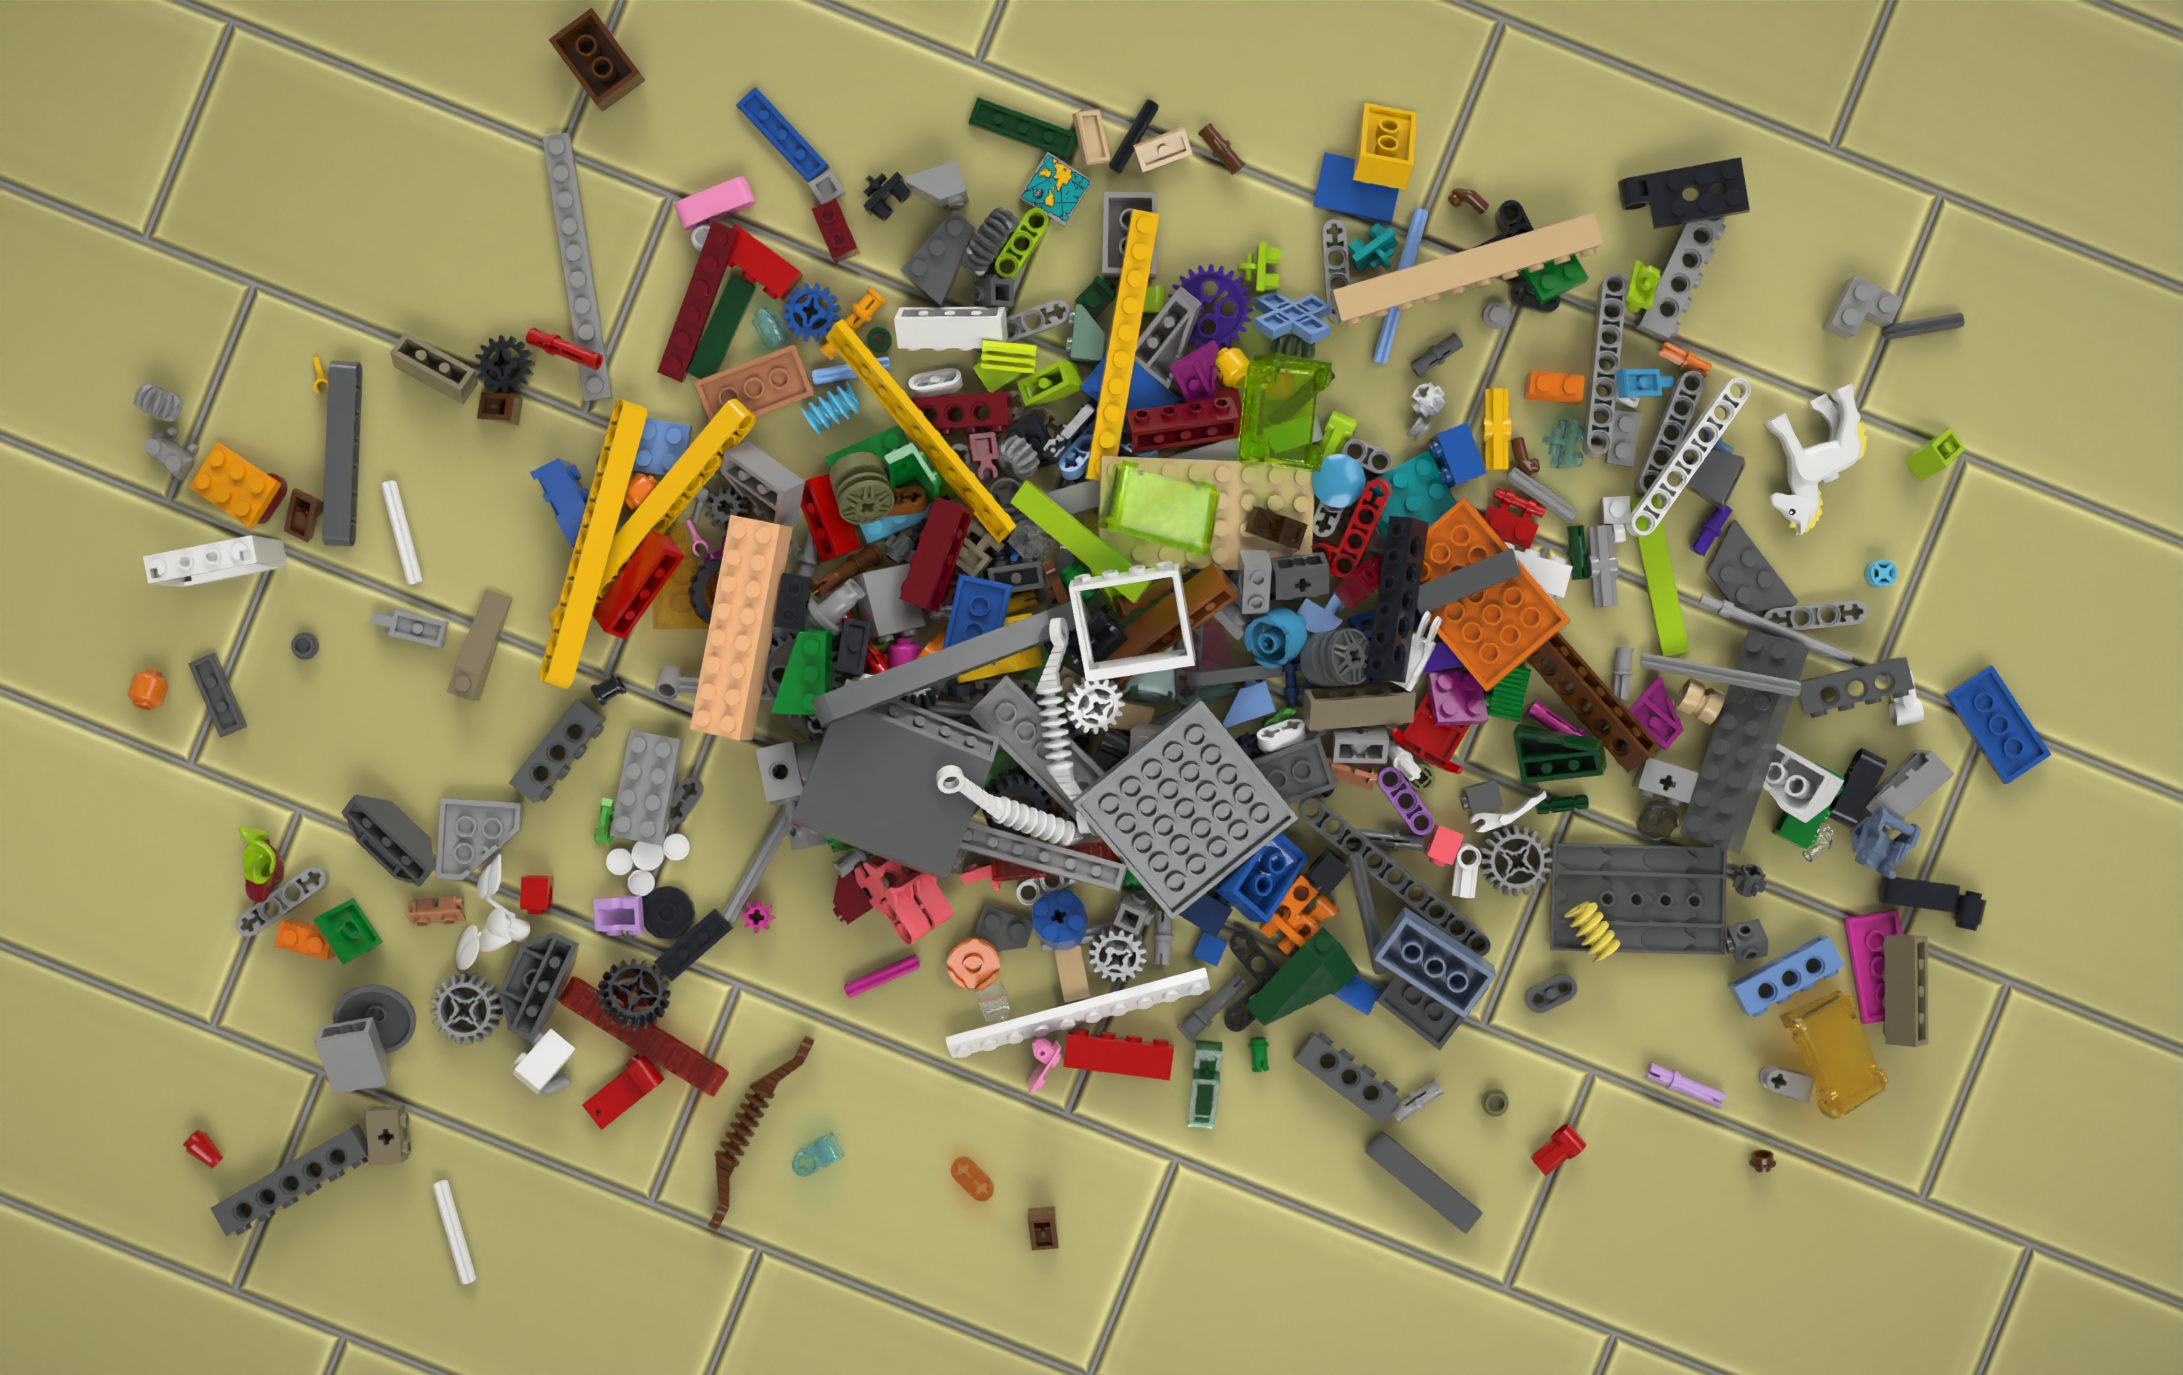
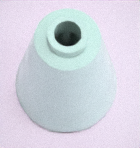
(1152, 685)

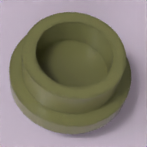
(1495, 1102)

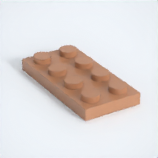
(758, 384)

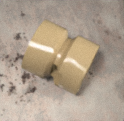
(1698, 700)

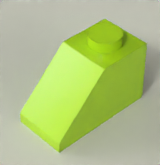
(995, 379)
(1050, 383)
(1935, 455)

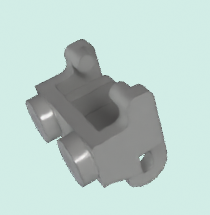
(170, 453)

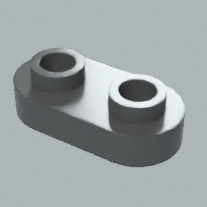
(1550, 995)

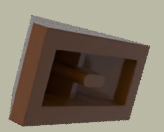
(500, 407)
(1043, 1228)

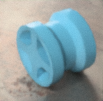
(1886, 573)

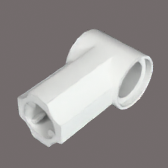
(1905, 709)
(1465, 874)

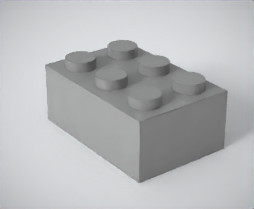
(1116, 219)

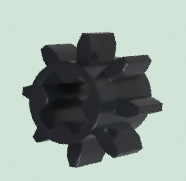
(1249, 745)

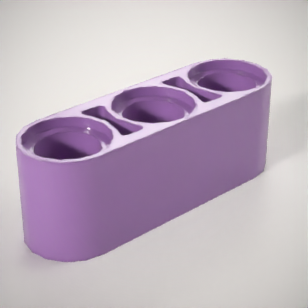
(1416, 806)

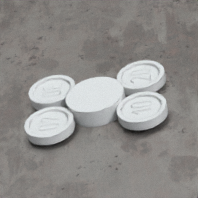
(646, 858)

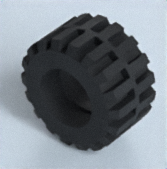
(1013, 785)

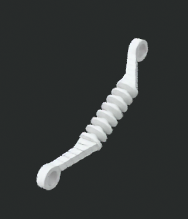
(1048, 686)
(1015, 814)

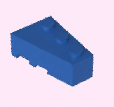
(565, 495)

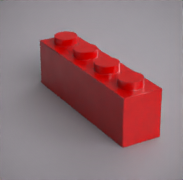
(638, 584)
(1118, 1055)

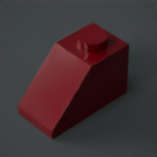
(850, 899)

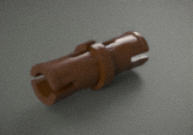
(1210, 134)

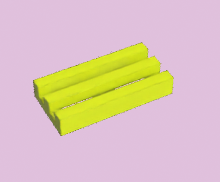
(1008, 360)

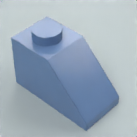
(1249, 703)

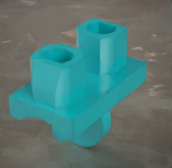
(1377, 251)

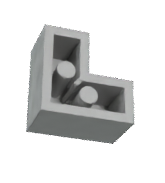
(1861, 301)

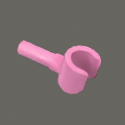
(695, 537)

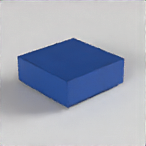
(1209, 948)

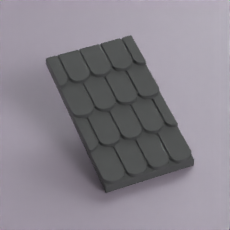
(1648, 895)

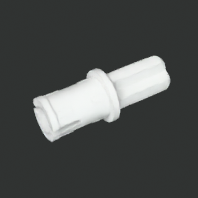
(1403, 761)

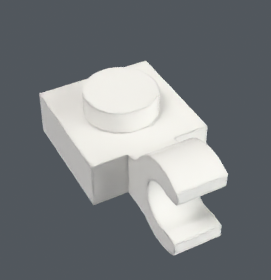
(1615, 513)

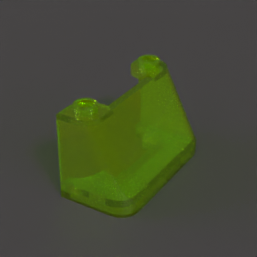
(1281, 412)
(1160, 509)

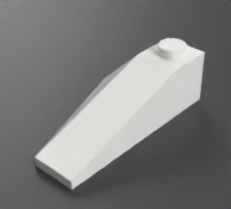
(1799, 784)

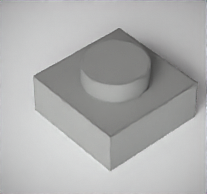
(826, 187)

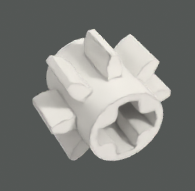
(1428, 399)

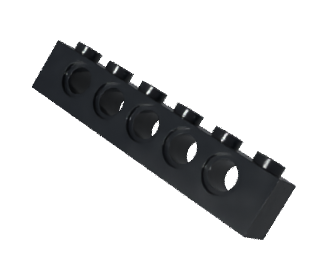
(1397, 599)

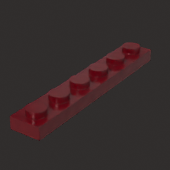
(698, 301)

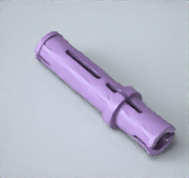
(1675, 1081)

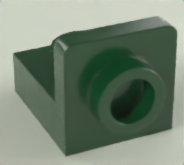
(1097, 296)

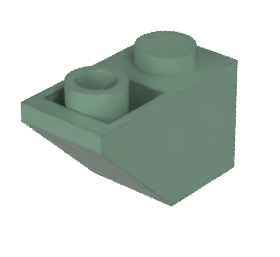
(1087, 338)

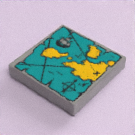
(1056, 189)

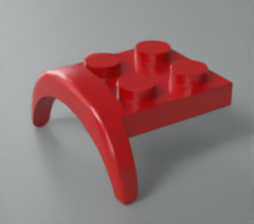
(1431, 742)

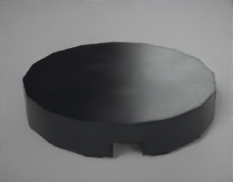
(668, 912)

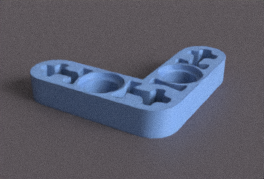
(1069, 457)

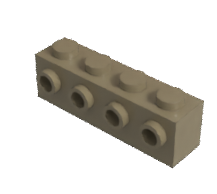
(1357, 706)
(1905, 990)

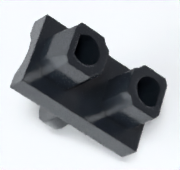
(876, 204)

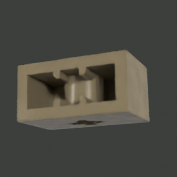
(381, 1147)

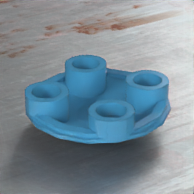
(1339, 481)

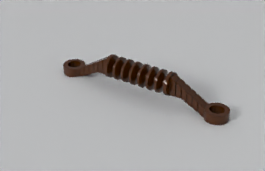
(726, 1159)

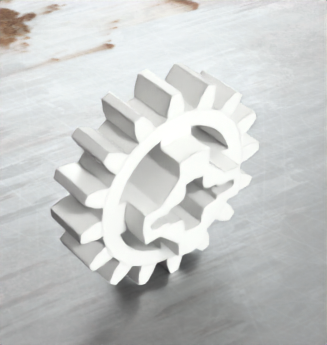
(1103, 712)

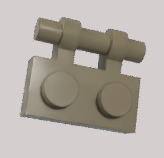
(973, 557)

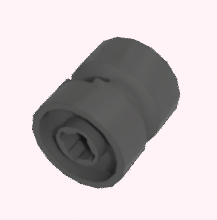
(1003, 492)

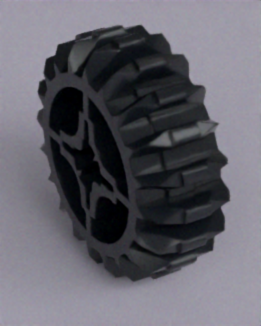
(644, 997)

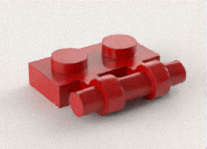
(1509, 527)

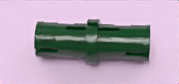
(1577, 552)

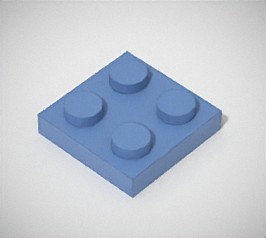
(661, 446)

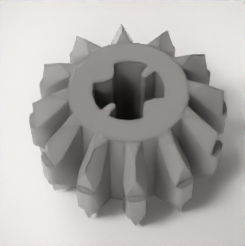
(158, 402)
(1017, 458)

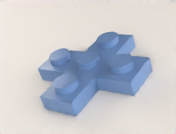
(1298, 317)

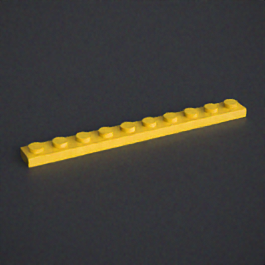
(1123, 339)
(920, 431)

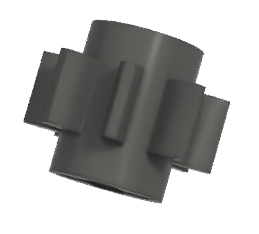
(900, 548)
(1749, 880)

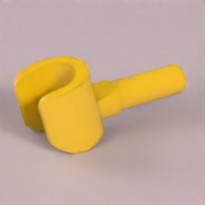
(320, 375)

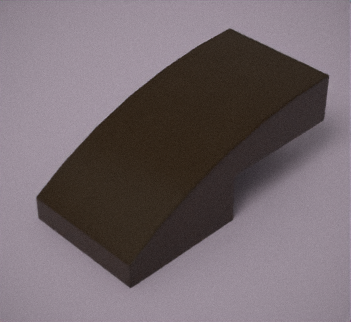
(1276, 528)

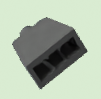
(1716, 477)

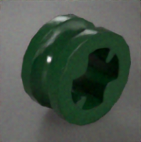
(887, 338)

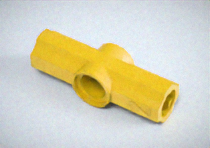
(1496, 429)

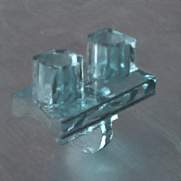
(1563, 442)

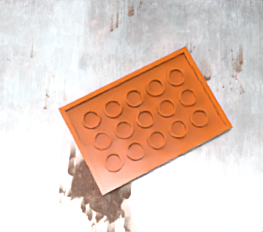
(1497, 625)

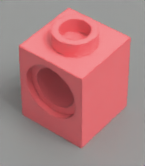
(1443, 846)

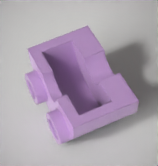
(618, 915)

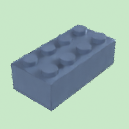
(1434, 962)

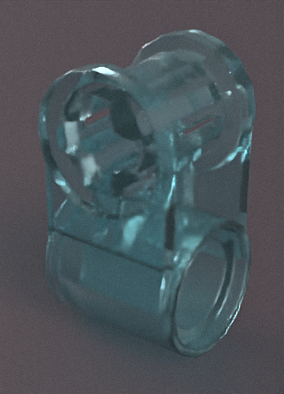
(821, 1152)

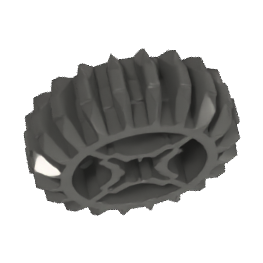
(989, 241)

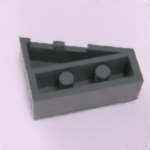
(939, 259)

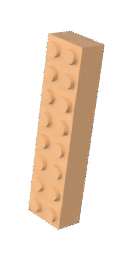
(741, 628)

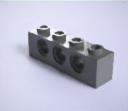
(1895, 668)
(526, 778)
(1377, 1107)

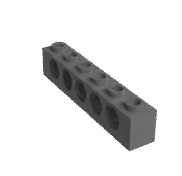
(230, 1211)

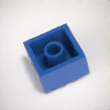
(1457, 456)

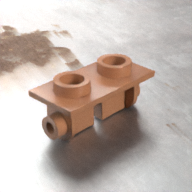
(1358, 774)
(424, 913)

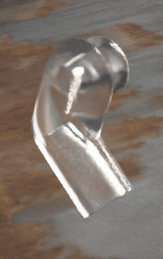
(1821, 845)

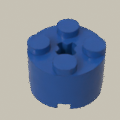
(1055, 905)

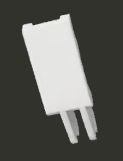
(1420, 650)
(1495, 820)

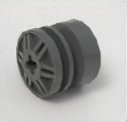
(1335, 658)

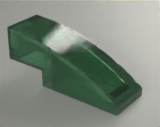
(1205, 1084)

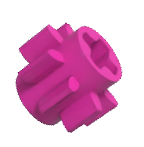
(751, 921)

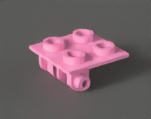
(1048, 1055)

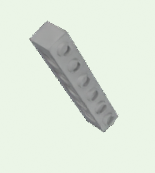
(1652, 321)

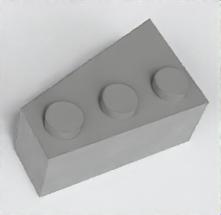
(765, 482)
(1909, 785)

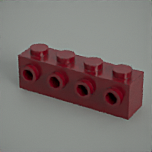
(1182, 424)
(936, 554)

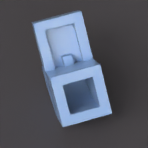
(1319, 618)

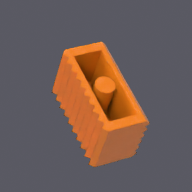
(1554, 387)
(303, 939)

